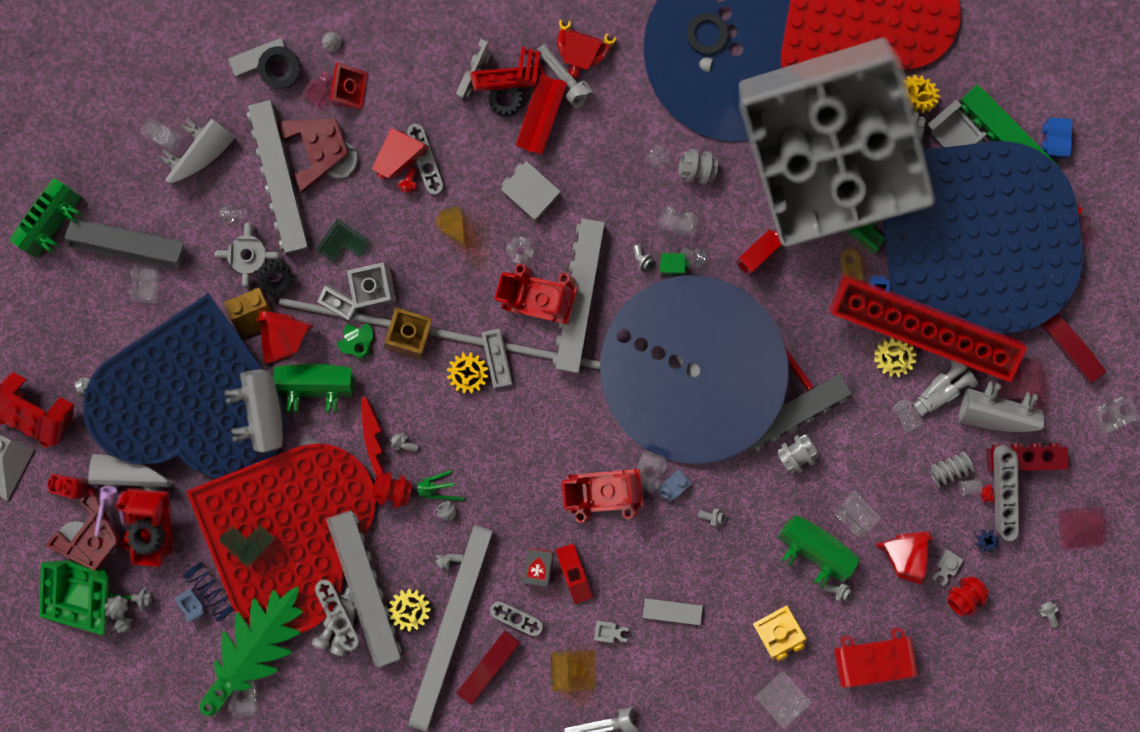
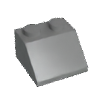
(371, 286)

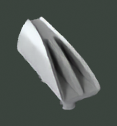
(207, 146)
(999, 414)
(114, 472)

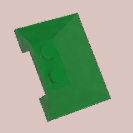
(74, 595)

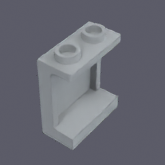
(954, 128)
(530, 190)

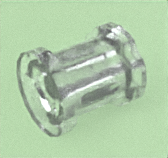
(970, 486)

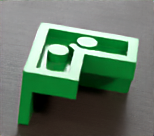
(867, 237)

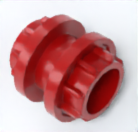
(391, 490)
(964, 599)

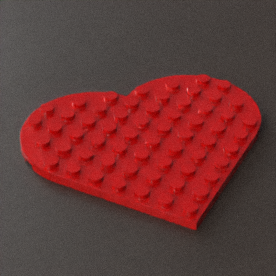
(914, 28)
(292, 500)

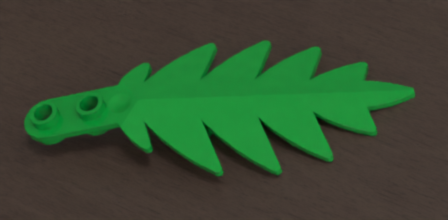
(253, 647)

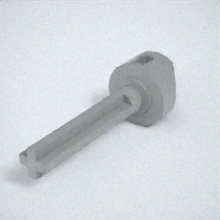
(577, 91)
(624, 721)

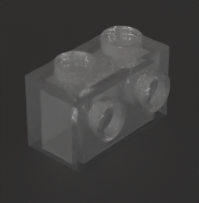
(677, 223)

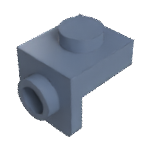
(674, 486)
(190, 605)

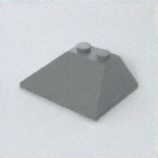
(13, 461)

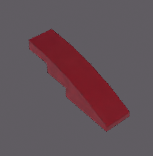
(1074, 348)
(487, 667)

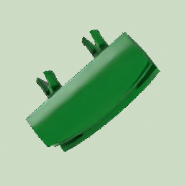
(45, 218)
(313, 381)
(819, 548)

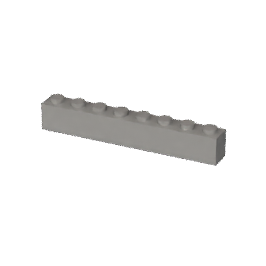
(278, 177)
(584, 272)
(363, 588)

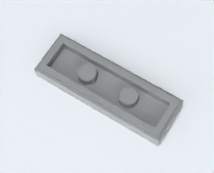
(248, 61)
(497, 358)
(672, 611)

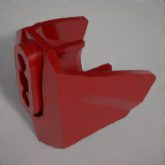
(280, 335)
(908, 554)

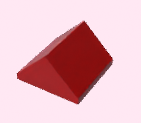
(348, 86)

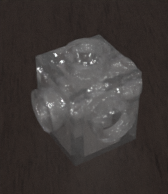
(520, 243)

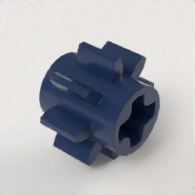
(991, 538)

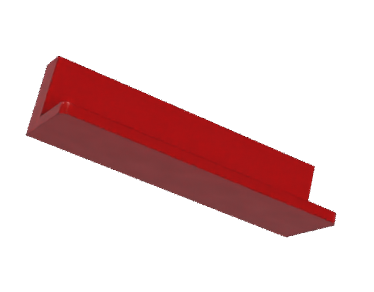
(540, 114)

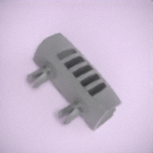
(262, 410)

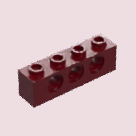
(1057, 461)

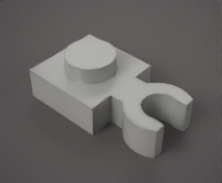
(948, 564)
(606, 632)

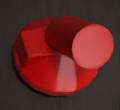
(407, 184)
(988, 494)

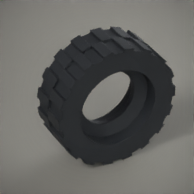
(722, 33)
(264, 67)

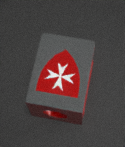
(537, 567)

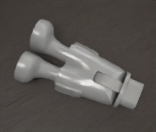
(942, 391)
(323, 640)

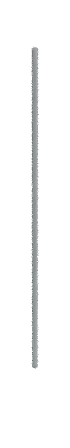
(433, 332)

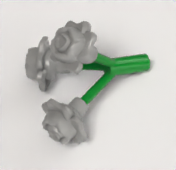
(117, 605)

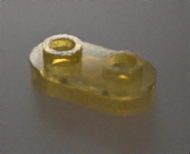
(851, 267)

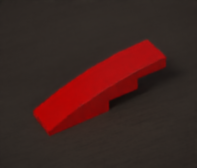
(370, 429)

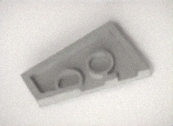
(476, 63)

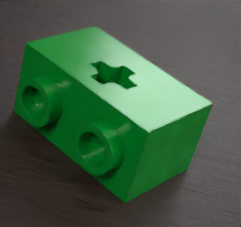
(673, 264)

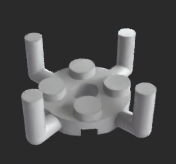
(258, 257)

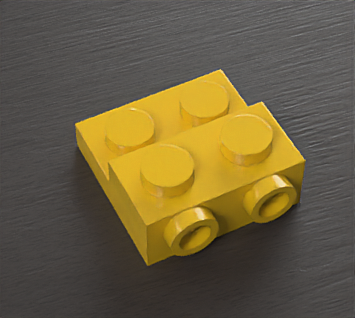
(780, 633)

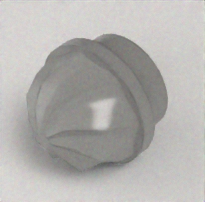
(332, 41)
(81, 385)
(446, 511)

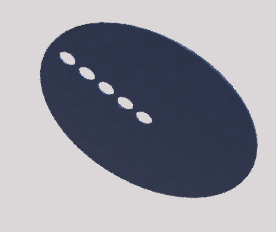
(711, 99)
(738, 360)

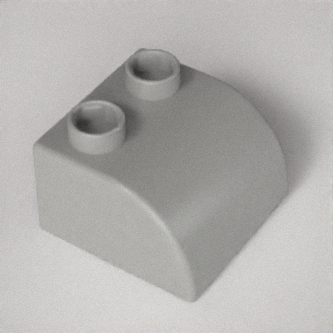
(835, 142)

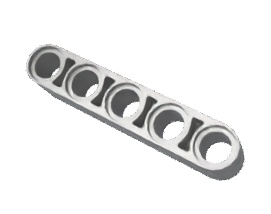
(1001, 485)

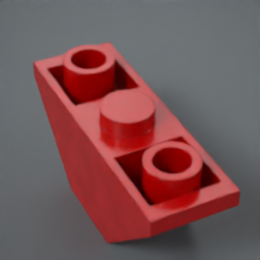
(67, 486)
(574, 573)

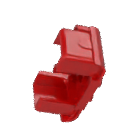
(537, 296)
(30, 419)
(603, 492)
(142, 505)
(875, 660)

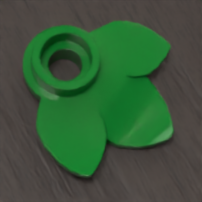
(355, 338)

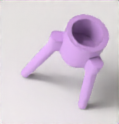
(108, 497)

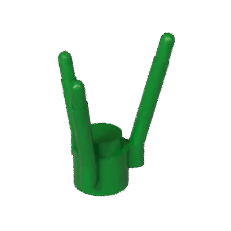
(427, 488)

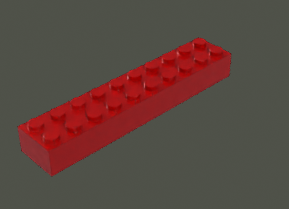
(927, 328)

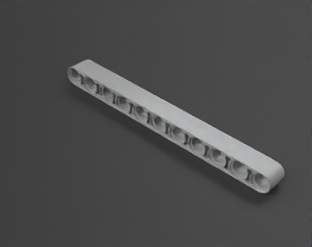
(450, 628)

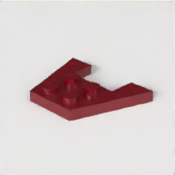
(323, 145)
(85, 546)

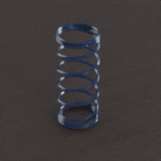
(189, 573)

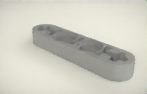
(426, 159)
(335, 616)

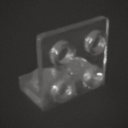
(783, 699)

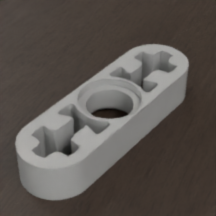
(514, 610)

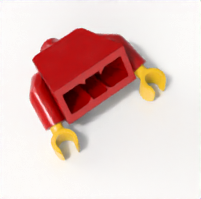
(581, 49)

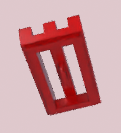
(530, 53)

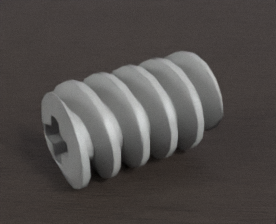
(951, 468)

